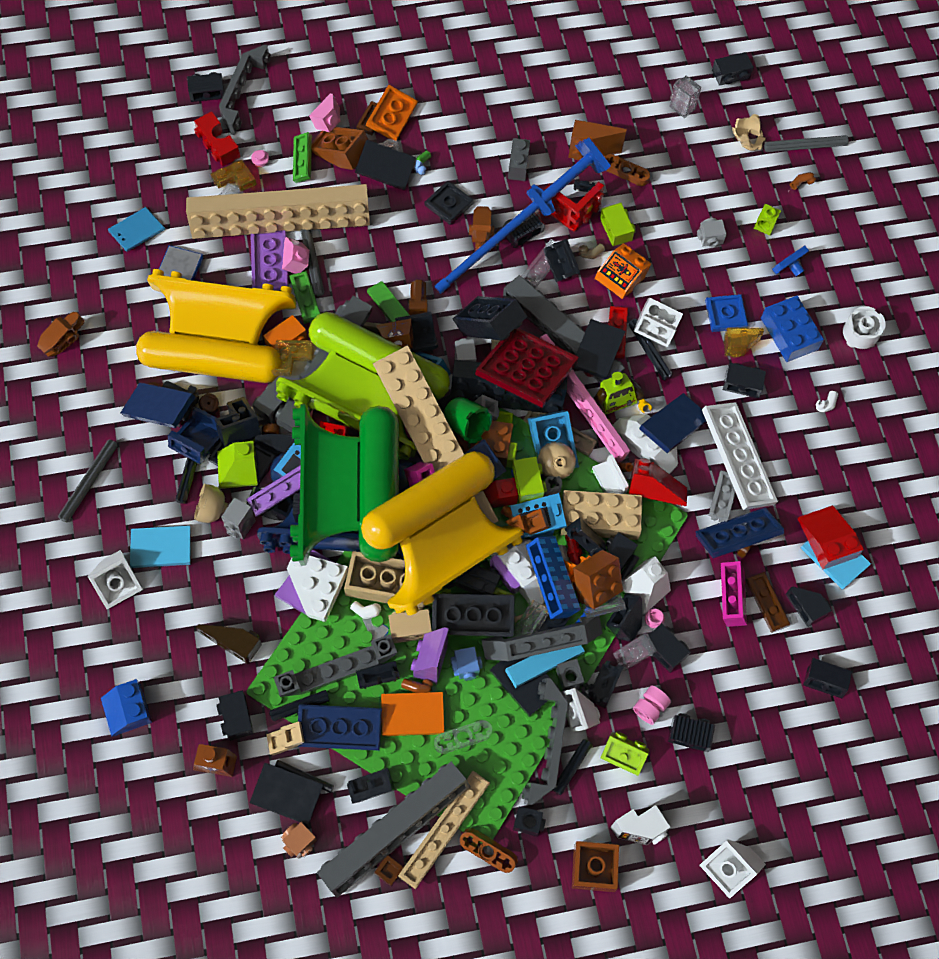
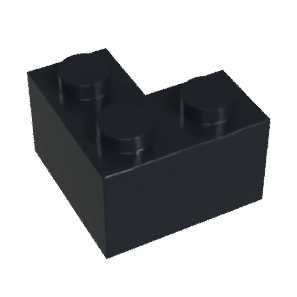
(238, 424)

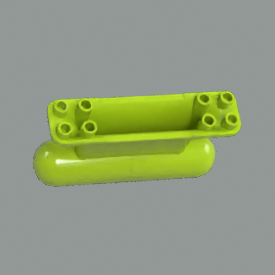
(347, 378)

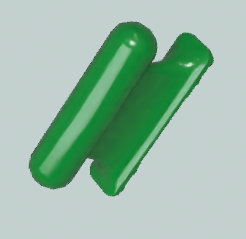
(344, 479)

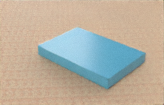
(160, 546)
(842, 573)

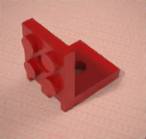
(573, 214)

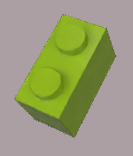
(617, 224)
(528, 479)

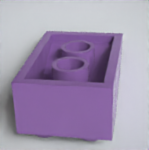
(431, 655)

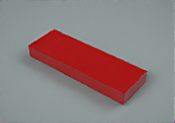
(618, 319)

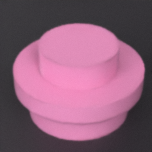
(260, 158)
(654, 618)

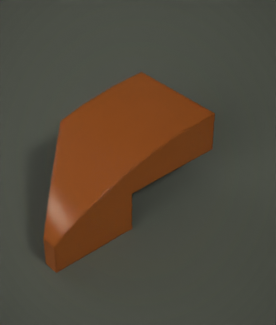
(530, 523)

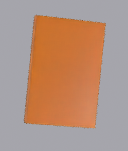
(391, 113)
(412, 714)

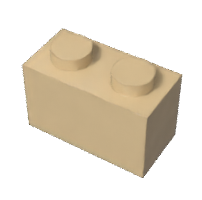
(409, 627)

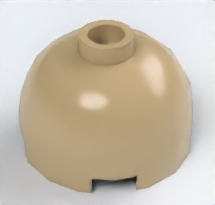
(549, 460)
(210, 504)

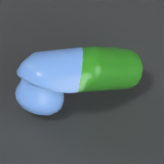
(419, 168)

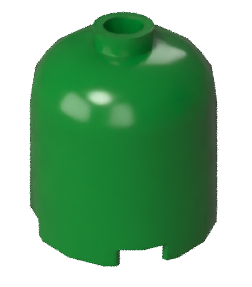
(467, 418)

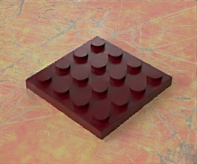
(527, 366)

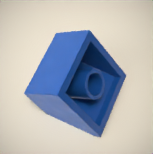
(126, 708)

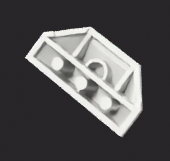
(642, 445)
(520, 566)

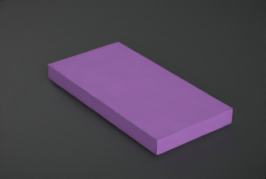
(267, 260)

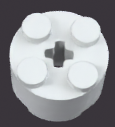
(863, 328)

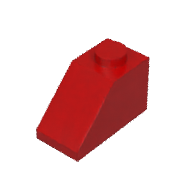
(502, 493)

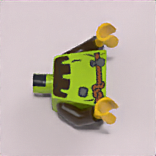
(620, 393)

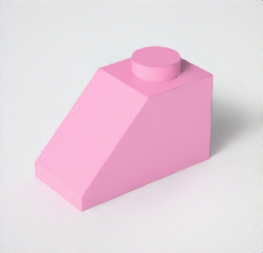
(326, 115)
(295, 256)

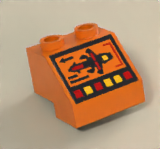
(623, 271)

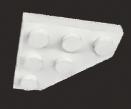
(317, 585)

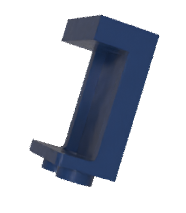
(196, 436)

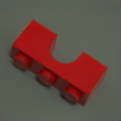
(222, 149)

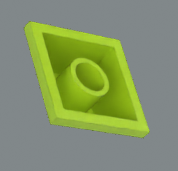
(237, 465)

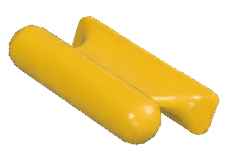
(214, 329)
(439, 529)

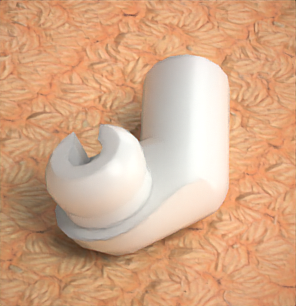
(829, 404)
(366, 612)

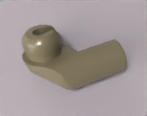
(584, 252)

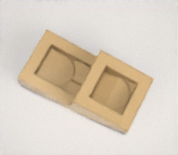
(285, 739)

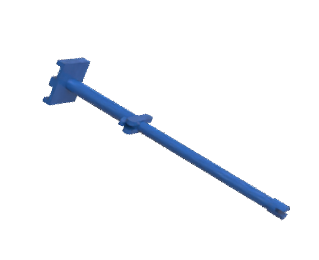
(540, 200)

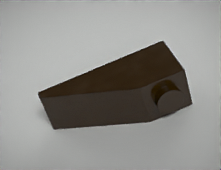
(234, 640)

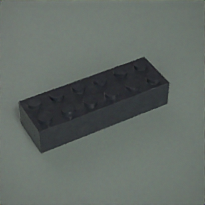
(475, 386)

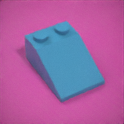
(551, 428)

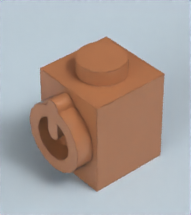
(298, 840)

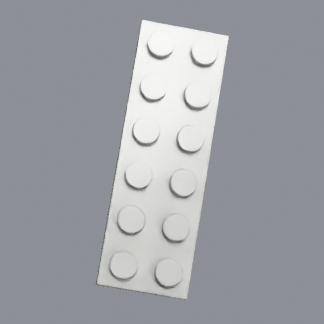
(739, 456)

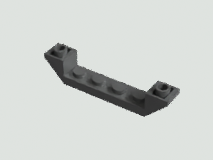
(254, 58)
(542, 642)
(335, 670)
(549, 692)

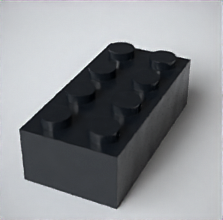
(490, 318)
(474, 614)

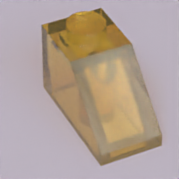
(740, 340)

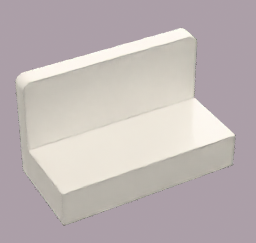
(610, 476)

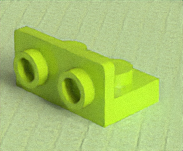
(625, 753)

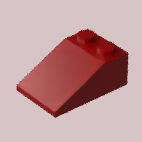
(656, 484)
(830, 537)

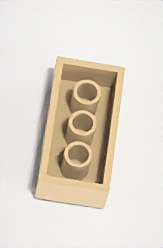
(604, 512)
(373, 579)

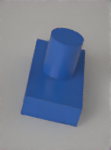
(792, 262)

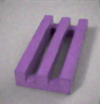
(506, 576)

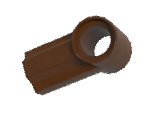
(418, 299)

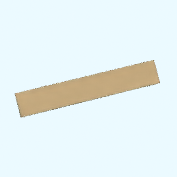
(443, 831)

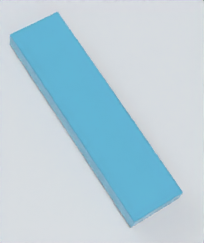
(539, 664)

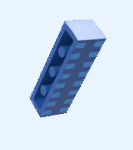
(553, 577)

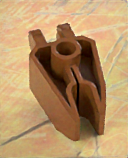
(481, 228)
(60, 334)

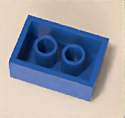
(792, 328)

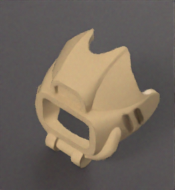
(744, 127)

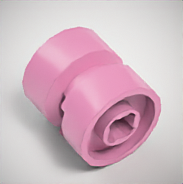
(652, 704)

